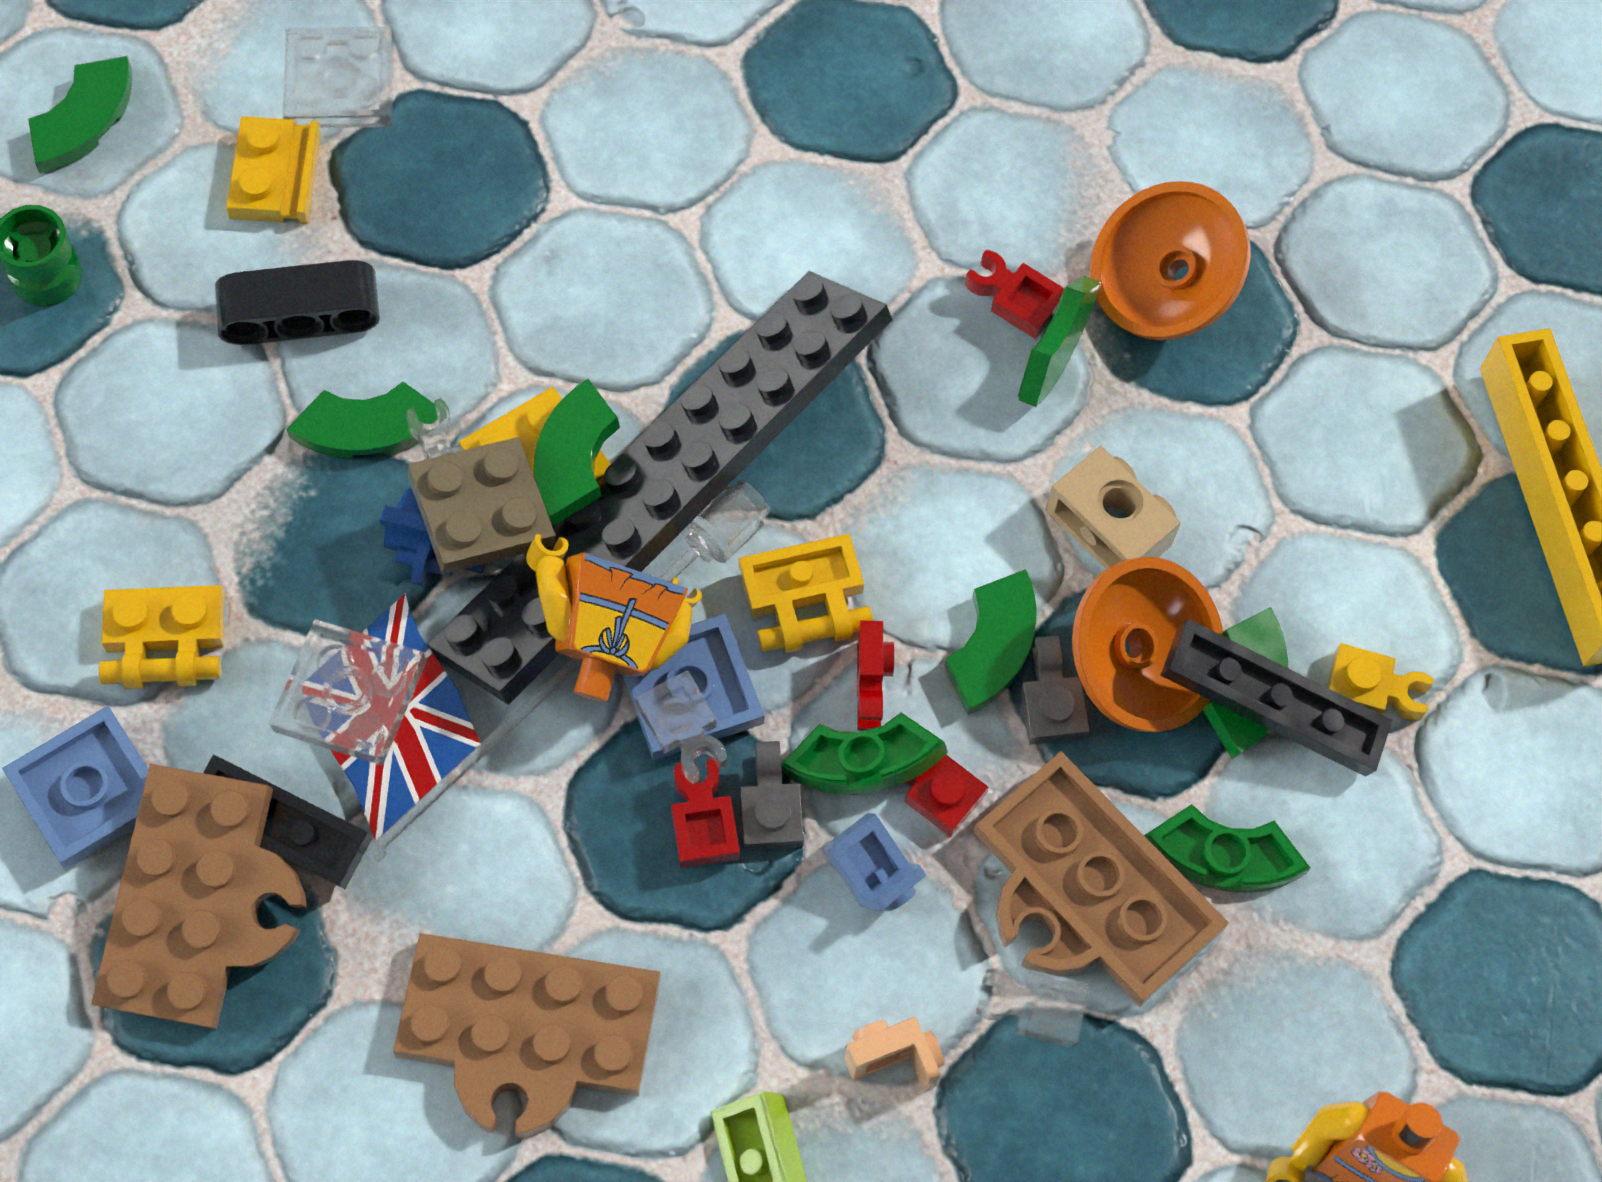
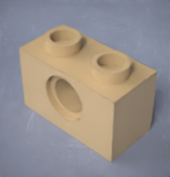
(1104, 482)

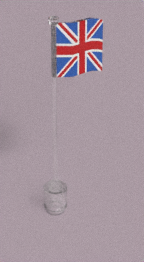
(436, 733)

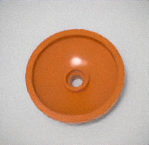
(1153, 239)
(1141, 604)

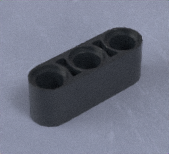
(296, 302)

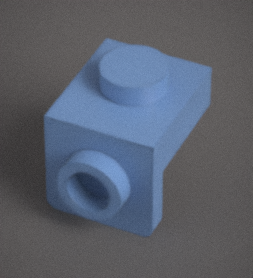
(873, 865)

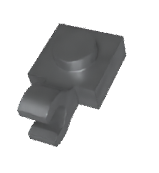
(1053, 704)
(771, 809)

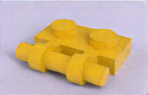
(799, 578)
(162, 620)

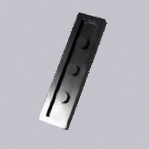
(1276, 697)

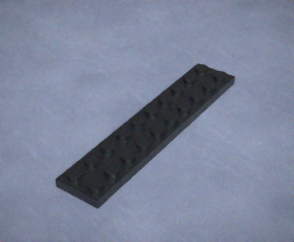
(671, 471)

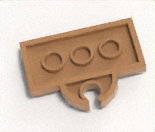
(1092, 885)
(193, 898)
(526, 1026)

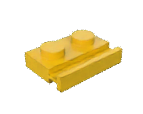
(273, 170)

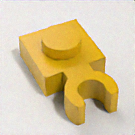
(1371, 682)

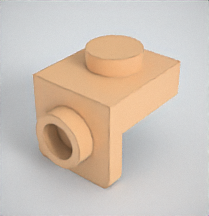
(882, 1046)

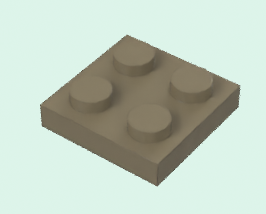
(480, 504)

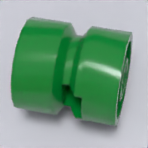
(38, 255)

